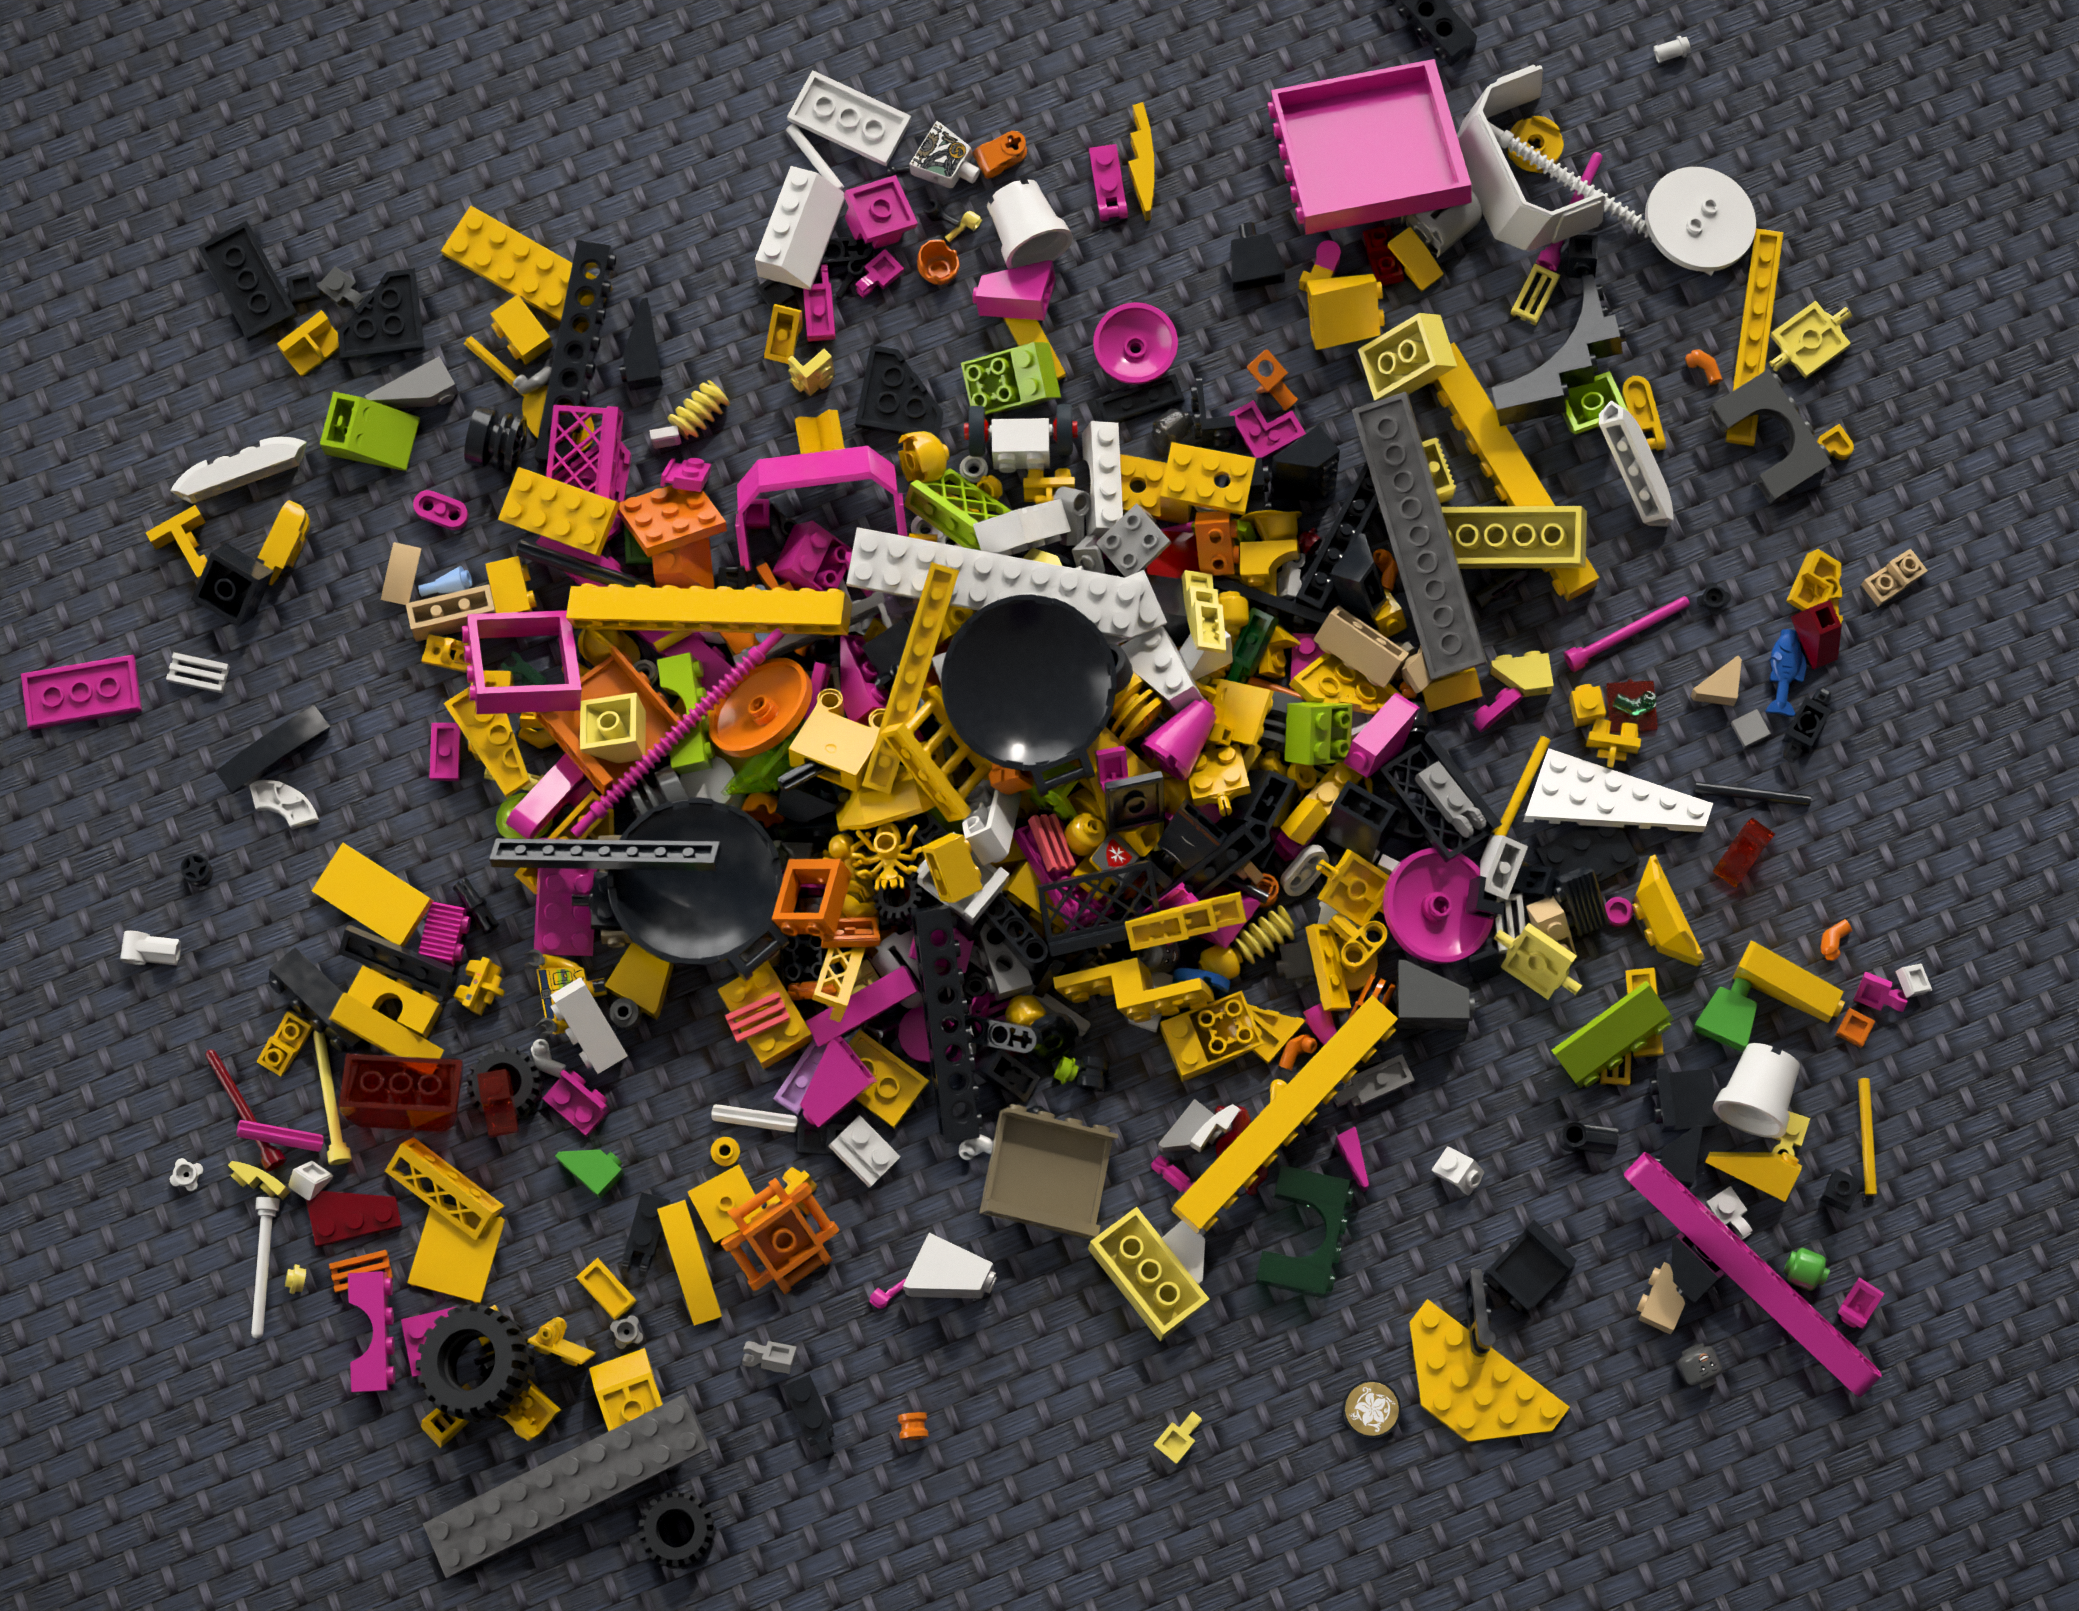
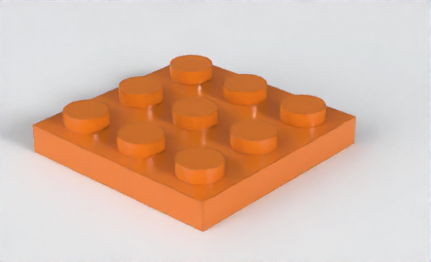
(670, 518)

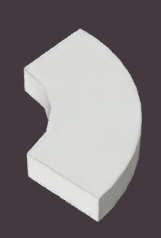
(283, 800)

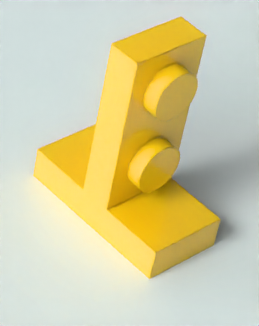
(180, 528)

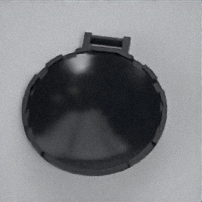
(1030, 686)
(702, 914)

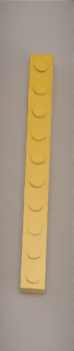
(1502, 459)
(709, 609)
(1284, 1114)

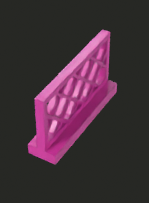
(608, 447)

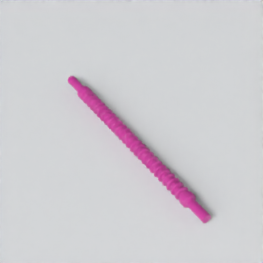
(600, 808)

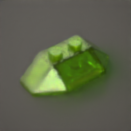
(762, 771)

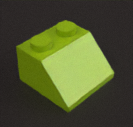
(1589, 401)

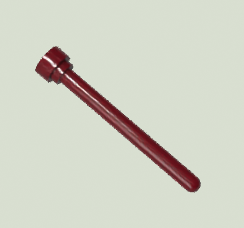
(271, 1156)

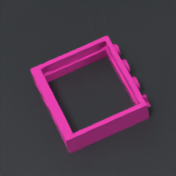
(522, 698)

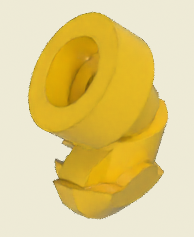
(1303, 774)

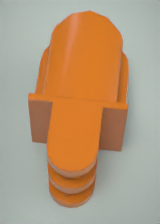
(1376, 993)

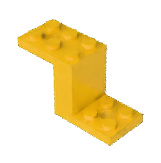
(1186, 482)

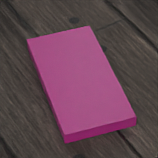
(81, 692)

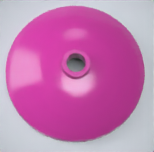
(1140, 327)

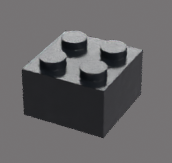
(232, 585)

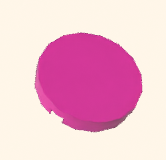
(914, 1037)

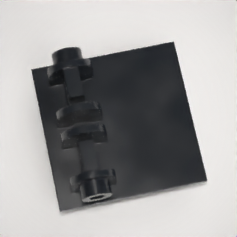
(886, 653)

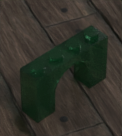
(1328, 1198)

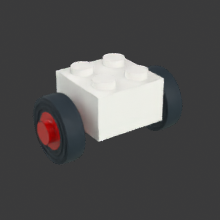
(1020, 441)

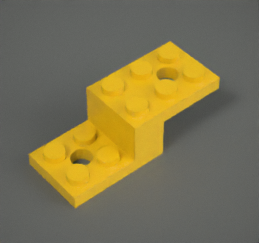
(1134, 990)

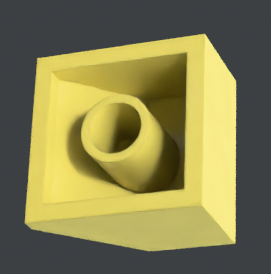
(613, 728)

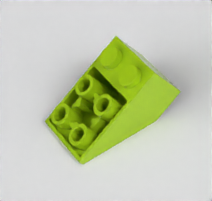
(1012, 378)
(368, 432)

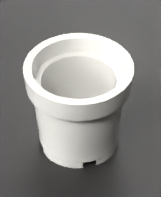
(1027, 225)
(1759, 1092)

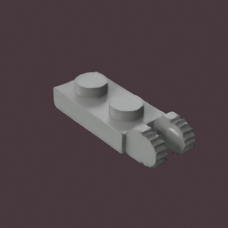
(1450, 799)

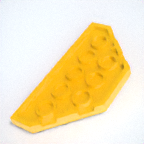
(1472, 1393)

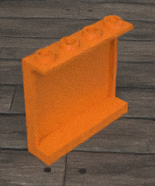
(608, 679)

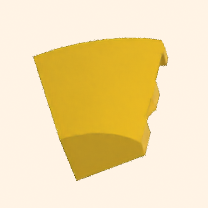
(1817, 582)

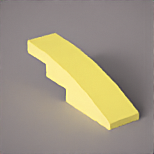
(1204, 612)

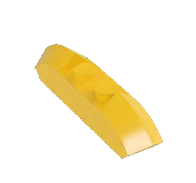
(1317, 805)

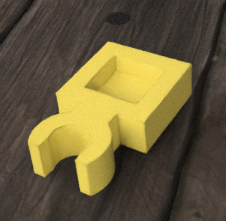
(1794, 1134)

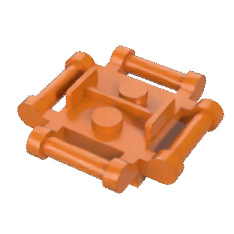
(780, 1236)

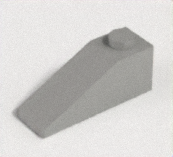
(419, 388)

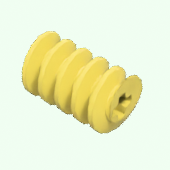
(698, 409)
(1265, 934)

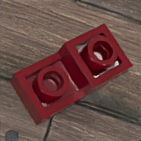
(1382, 261)

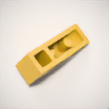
(1763, 1170)

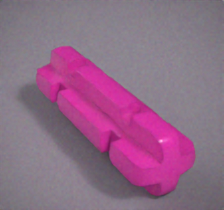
(1171, 1174)

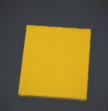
(453, 1260)

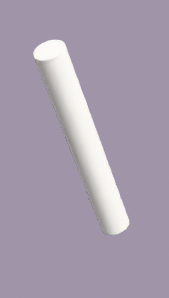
(813, 155)

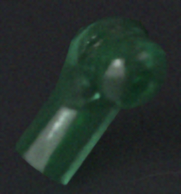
(1636, 706)

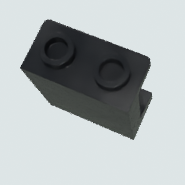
(1529, 1268)

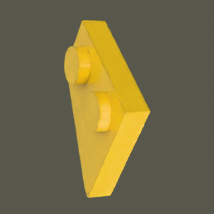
(1274, 1031)

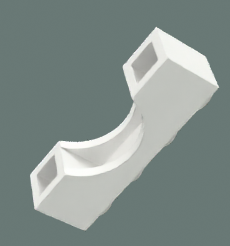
(1102, 454)

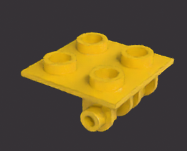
(551, 1339)

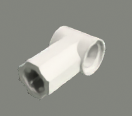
(143, 948)

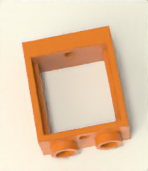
(812, 871)

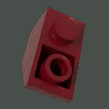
(1819, 633)

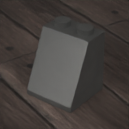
(1430, 1000)

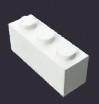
(587, 1026)

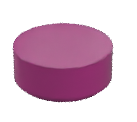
(1619, 911)

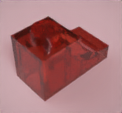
(1743, 852)
(498, 1102)

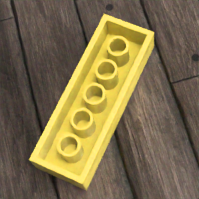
(1518, 536)

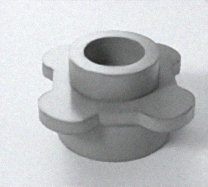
(619, 1327)

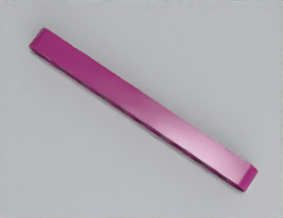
(1752, 1274)

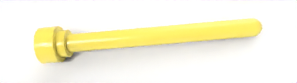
(338, 1151)

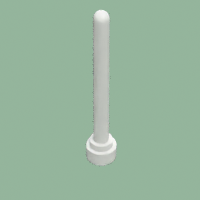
(267, 1210)

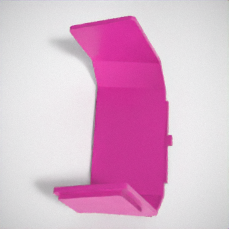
(813, 470)

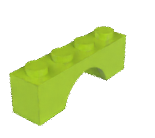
(682, 677)

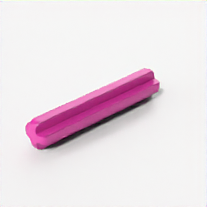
(279, 1135)

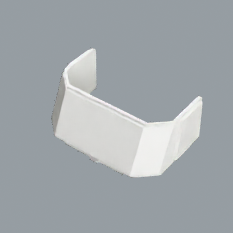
(1494, 184)

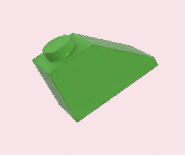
(593, 1169)

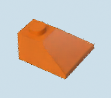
(685, 566)

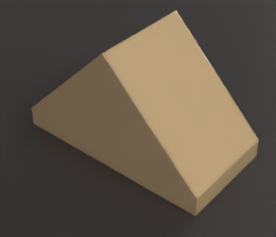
(1720, 686)

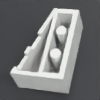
(1162, 668)

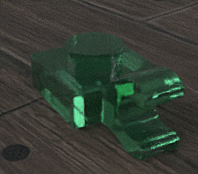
(527, 672)

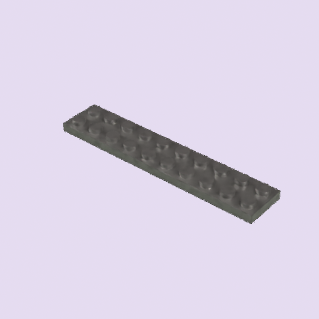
(1419, 536)
(566, 1486)

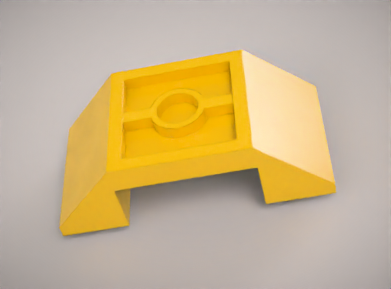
(625, 1388)

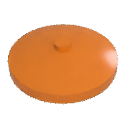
(761, 708)

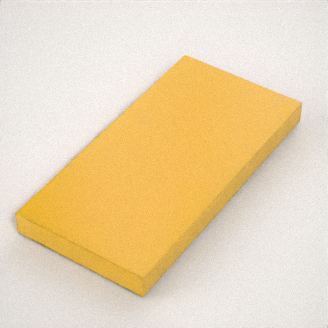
(372, 895)

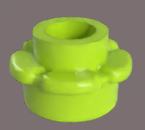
(1066, 1070)

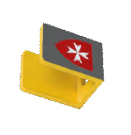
(1110, 854)

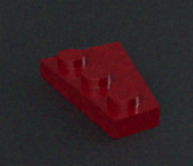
(350, 1216)

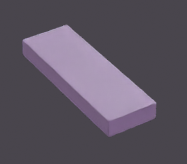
(797, 1082)

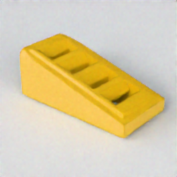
(450, 1430)

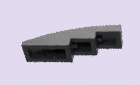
(272, 749)

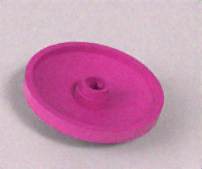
(1428, 906)

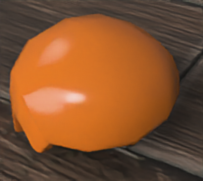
(937, 262)
(762, 807)

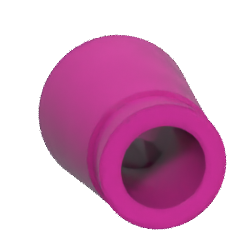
(1320, 1023)

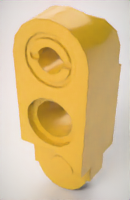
(285, 539)

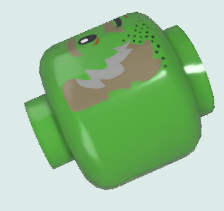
(1806, 1269)

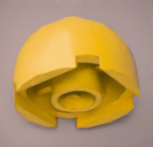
(923, 457)

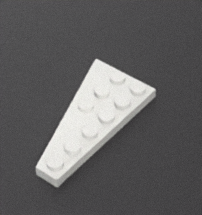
(1604, 797)

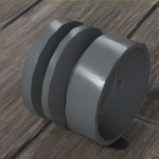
(1275, 723)
(667, 789)

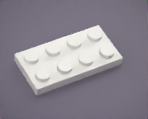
(849, 118)

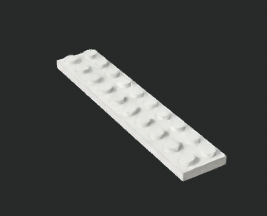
(901, 566)

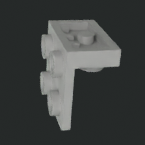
(1133, 541)

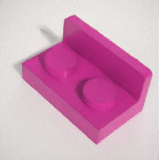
(576, 1102)

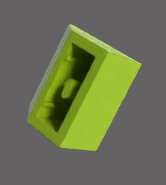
(1318, 732)

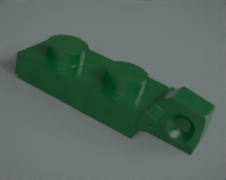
(1251, 645)

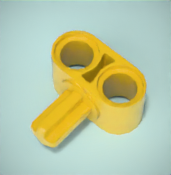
(1357, 941)

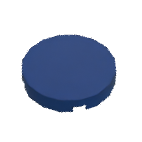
(1218, 983)

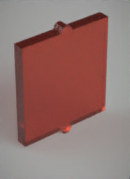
(1631, 689)

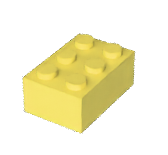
(1407, 356)

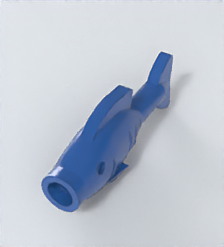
(1786, 665)

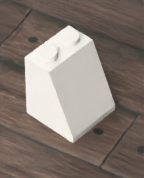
(948, 1272)

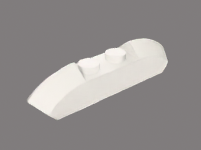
(1637, 465)
(232, 472)

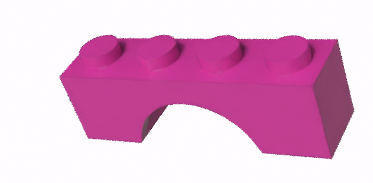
(373, 1369)

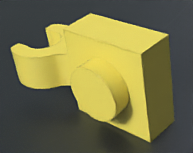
(1176, 1440)

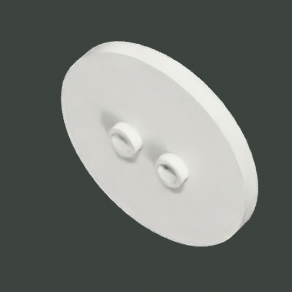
(1700, 219)

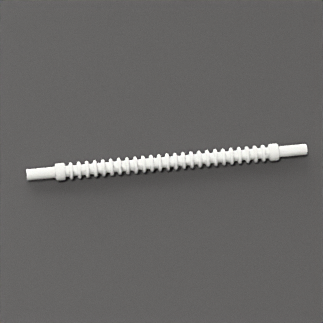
(1506, 139)

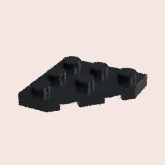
(385, 320)
(895, 397)

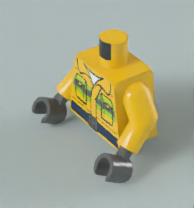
(554, 975)

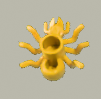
(841, 848)
(888, 851)

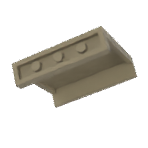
(1047, 1172)

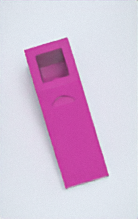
(858, 681)

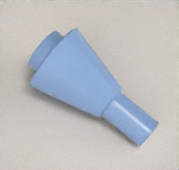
(449, 583)

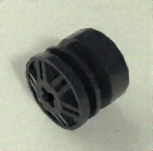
(490, 438)

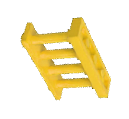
(922, 767)

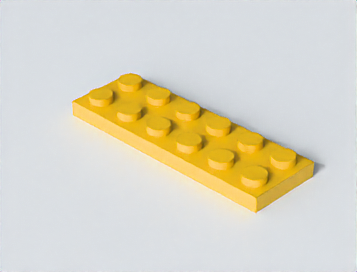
(513, 263)

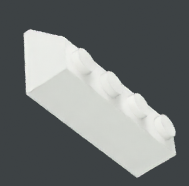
(799, 229)

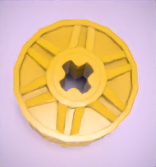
(1134, 711)

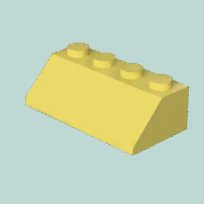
(1148, 1273)

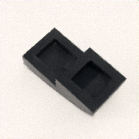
(816, 1140)

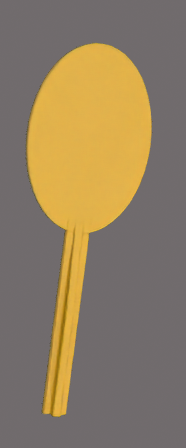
(533, 402)

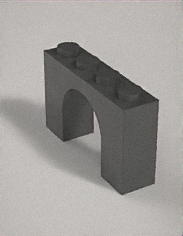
(1765, 397)

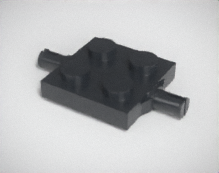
(599, 904)

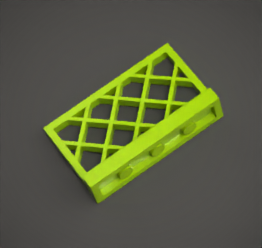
(944, 512)

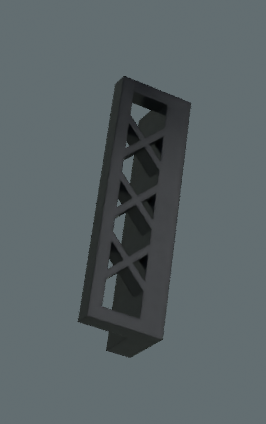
(397, 961)

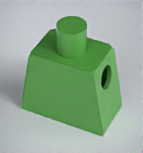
(1729, 1016)

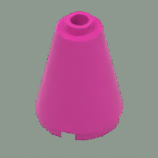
(1181, 739)

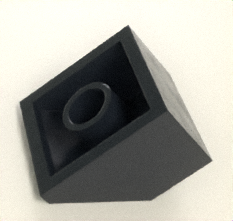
(1692, 1269)

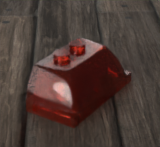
(401, 1092)

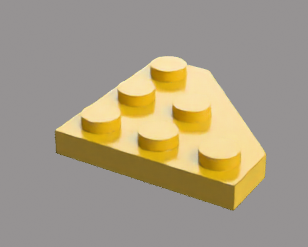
(1333, 682)

